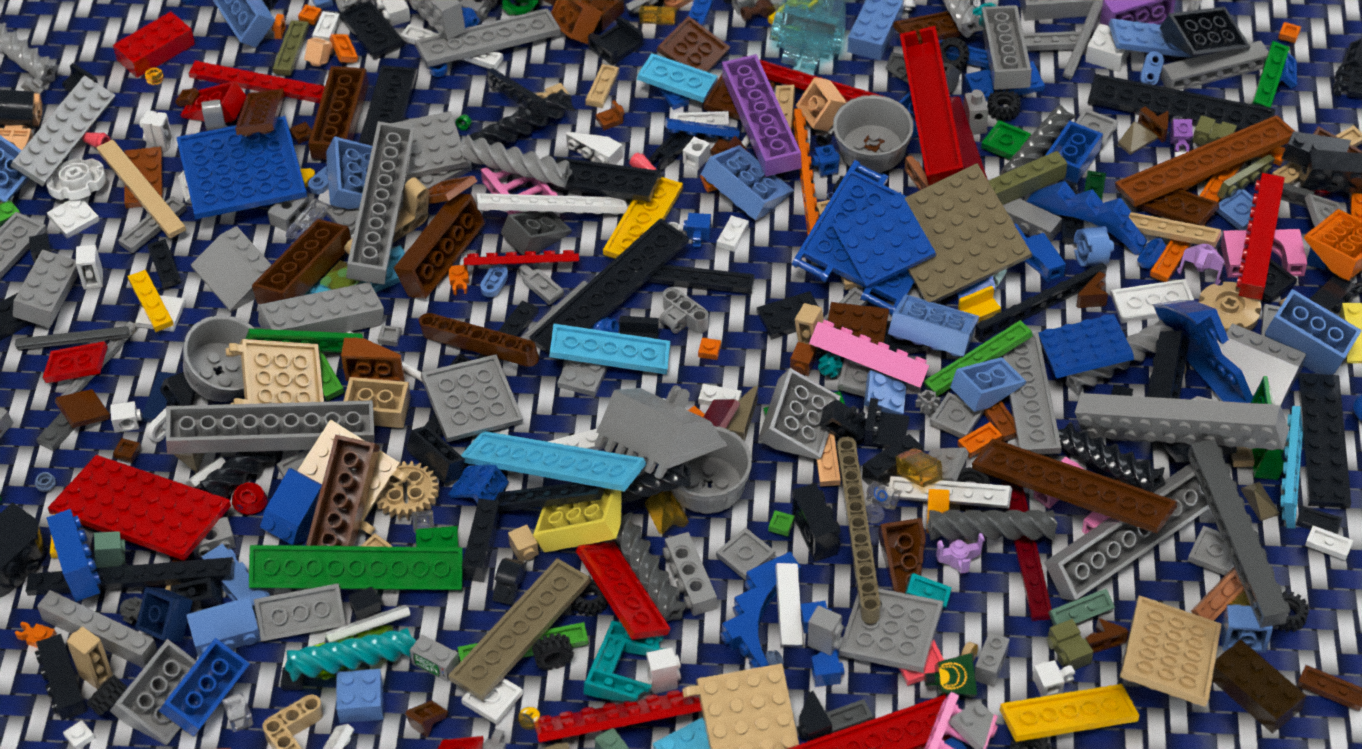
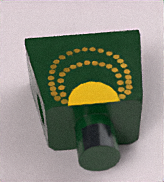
(954, 676)

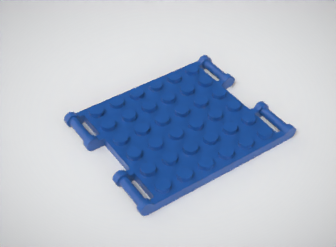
(824, 248)

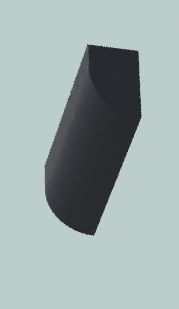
(17, 107)

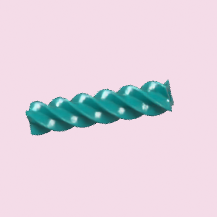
(349, 653)

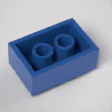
(1078, 148)

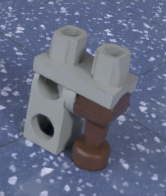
(747, 8)

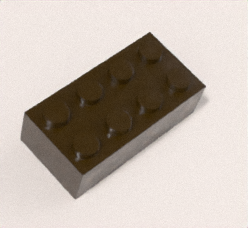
(1257, 686)

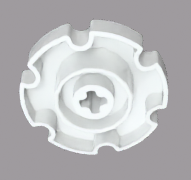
(76, 179)

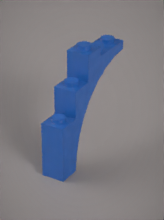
(1114, 214)
(1044, 256)
(749, 609)

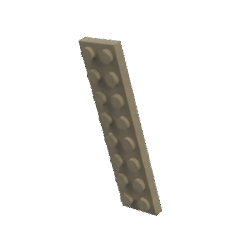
(519, 629)

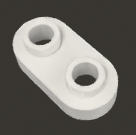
(157, 428)

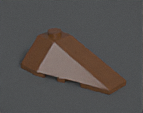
(902, 550)

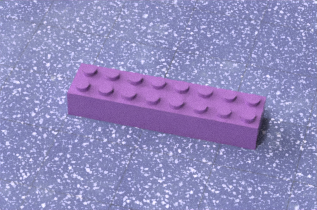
(761, 115)

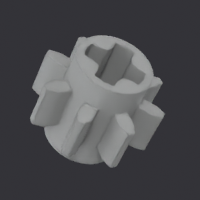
(33, 85)
(927, 402)

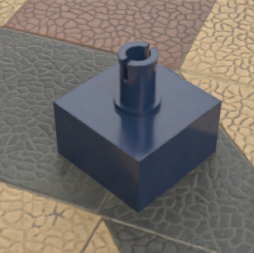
(163, 614)

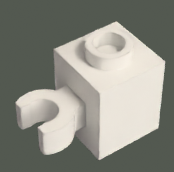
(1051, 679)

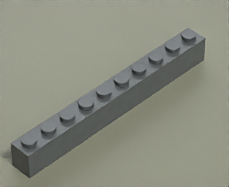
(1238, 534)

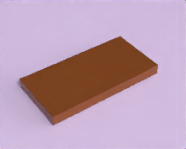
(449, 189)

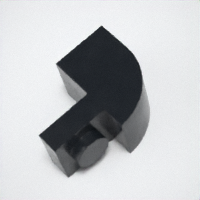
(507, 577)

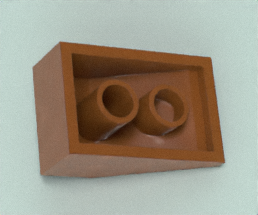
(576, 18)
(371, 361)

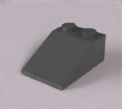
(534, 230)

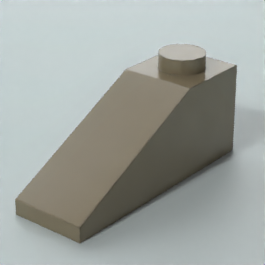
(742, 418)

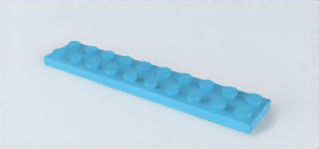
(554, 460)

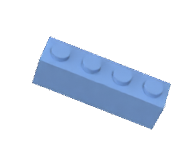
(238, 586)

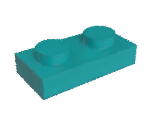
(928, 588)

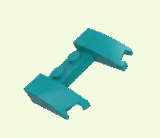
(601, 678)

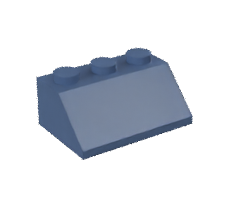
(229, 623)

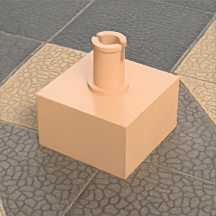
(820, 103)

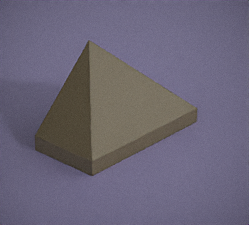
(1136, 138)
(192, 460)
(1260, 501)

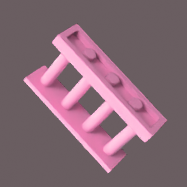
(492, 182)
(942, 726)

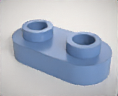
(1151, 68)
(319, 183)
(492, 283)

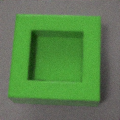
(781, 523)

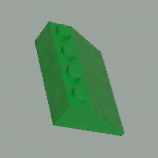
(1267, 463)

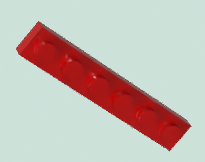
(512, 258)

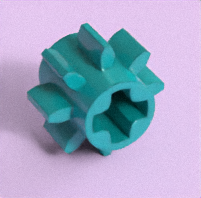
(830, 365)

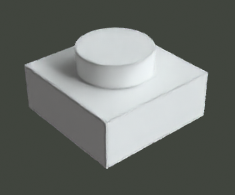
(79, 735)

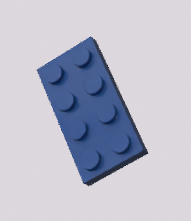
(983, 81)

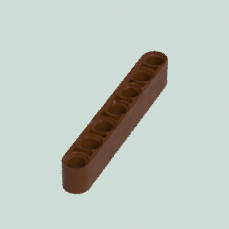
(479, 339)

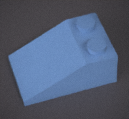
(986, 383)

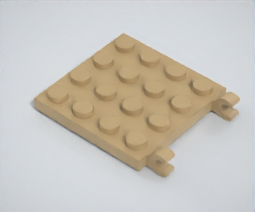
(278, 371)
(317, 460)
(746, 709)

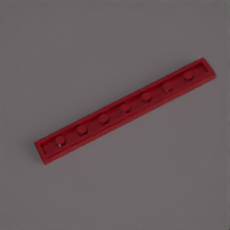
(966, 140)
(1029, 562)

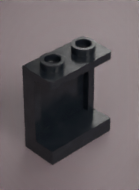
(616, 42)

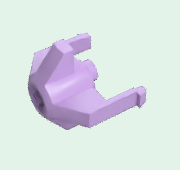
(1203, 257)
(959, 553)

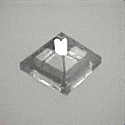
(422, 519)

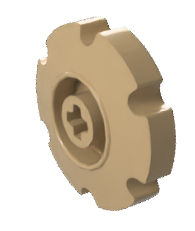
(1230, 306)

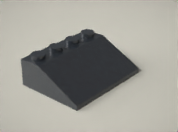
(1204, 32)

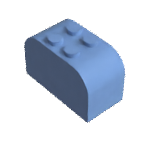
(1313, 331)

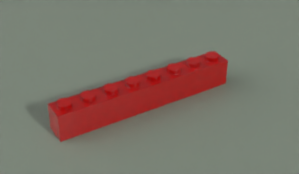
(1261, 236)

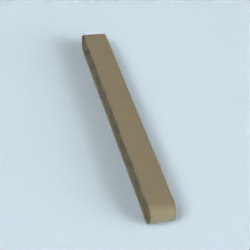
(858, 531)

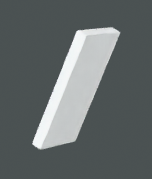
(1137, 301)

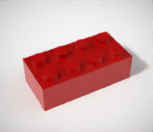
(154, 44)

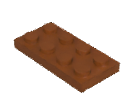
(150, 164)

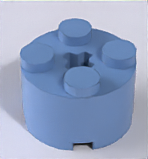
(1093, 246)

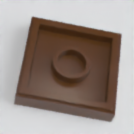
(82, 408)

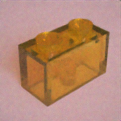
(919, 467)

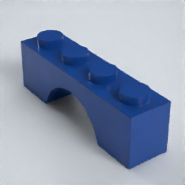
(825, 668)

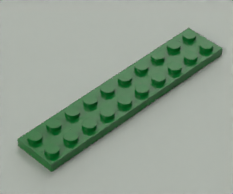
(355, 567)

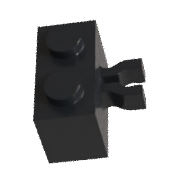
(843, 421)

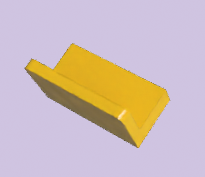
(980, 304)

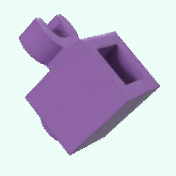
(1181, 133)

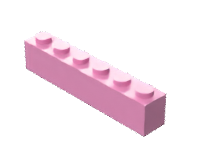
(869, 354)

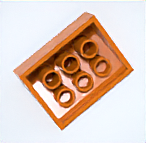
(1338, 243)

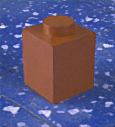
(803, 358)

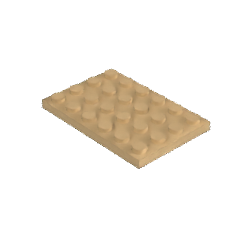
(1171, 651)

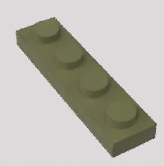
(290, 47)
(1244, 177)

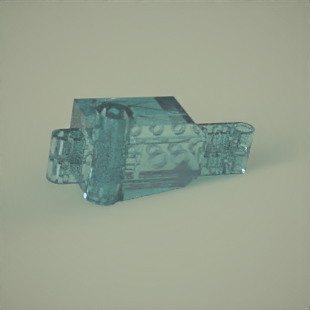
(809, 30)

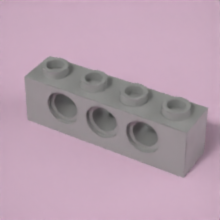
(684, 561)

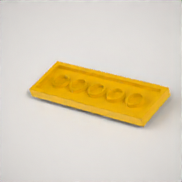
(642, 216)
(1068, 712)

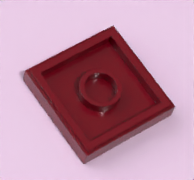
(721, 411)

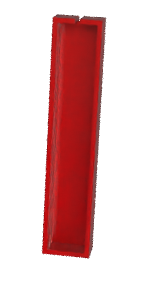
(932, 104)

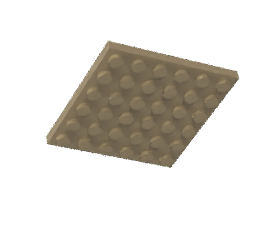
(966, 231)

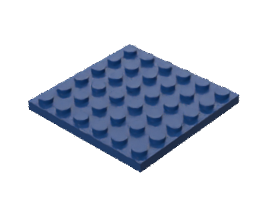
(240, 171)

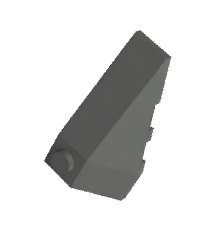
(897, 66)

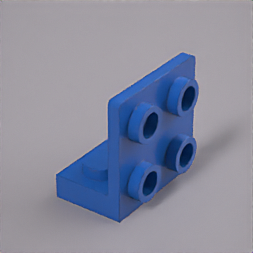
(479, 482)

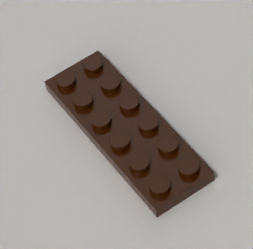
(260, 112)

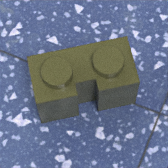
(1209, 131)
(1069, 645)

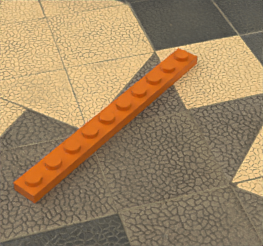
(806, 175)
(1175, 249)

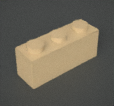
(89, 657)

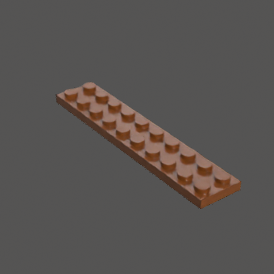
(1205, 161)

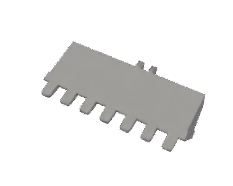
(656, 428)

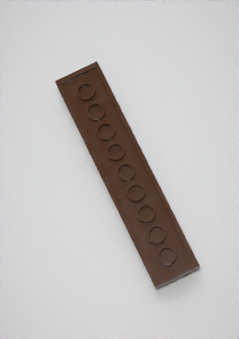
(1075, 485)

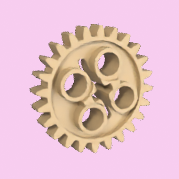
(421, 491)

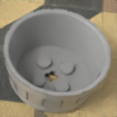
(880, 119)
(206, 350)
(727, 470)

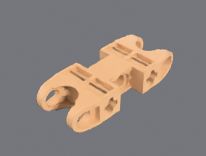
(21, 134)

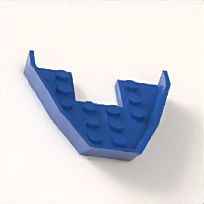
(1204, 355)

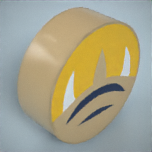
(969, 648)

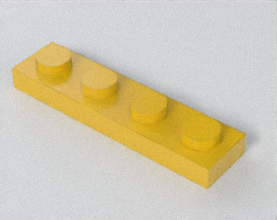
(150, 300)

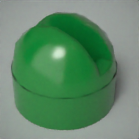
(460, 124)

